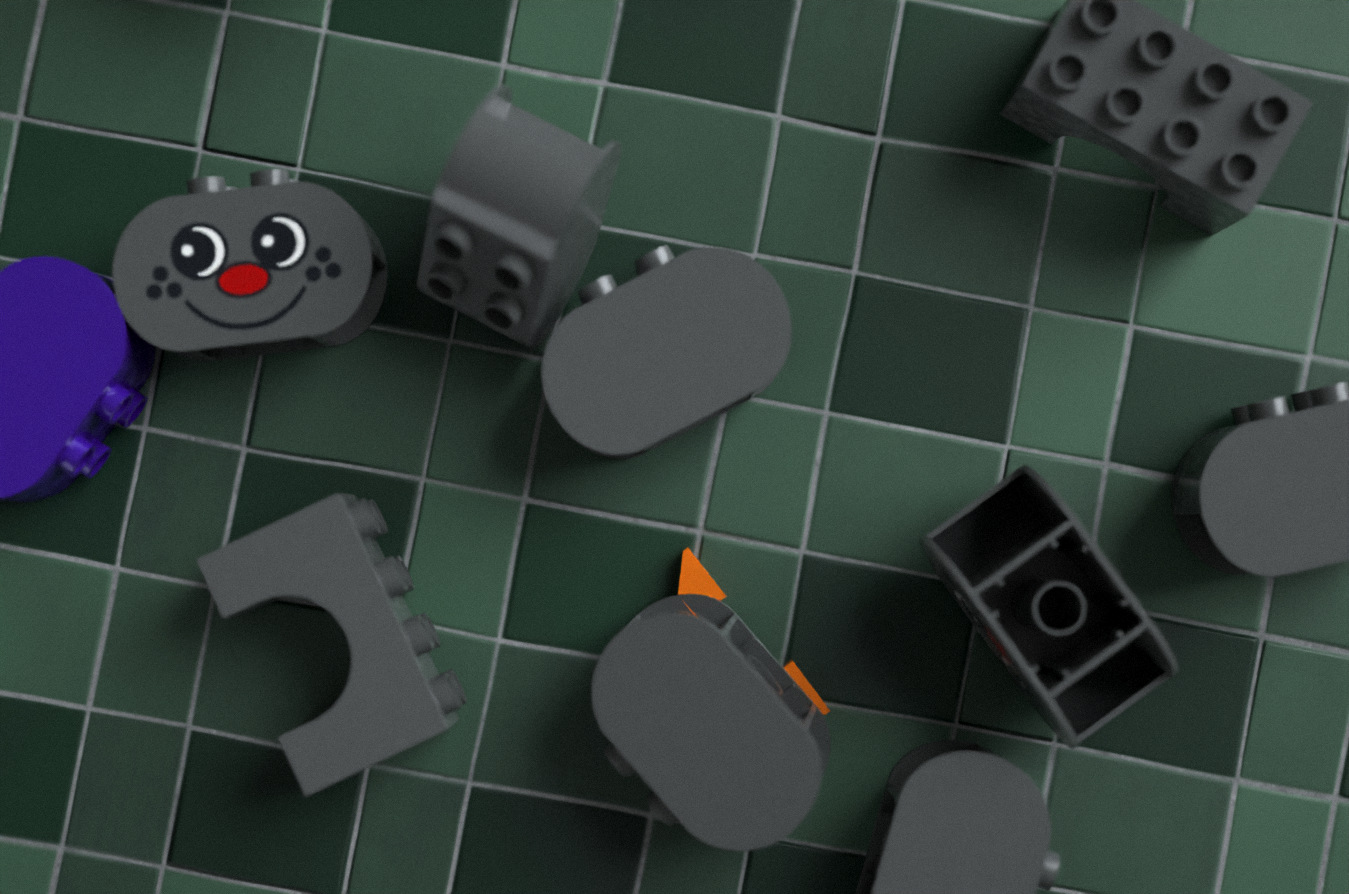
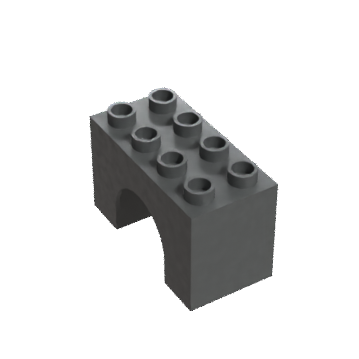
(1163, 103)
(393, 683)

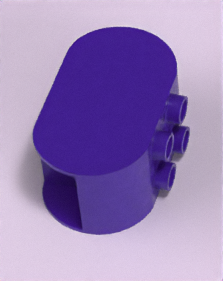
(64, 375)

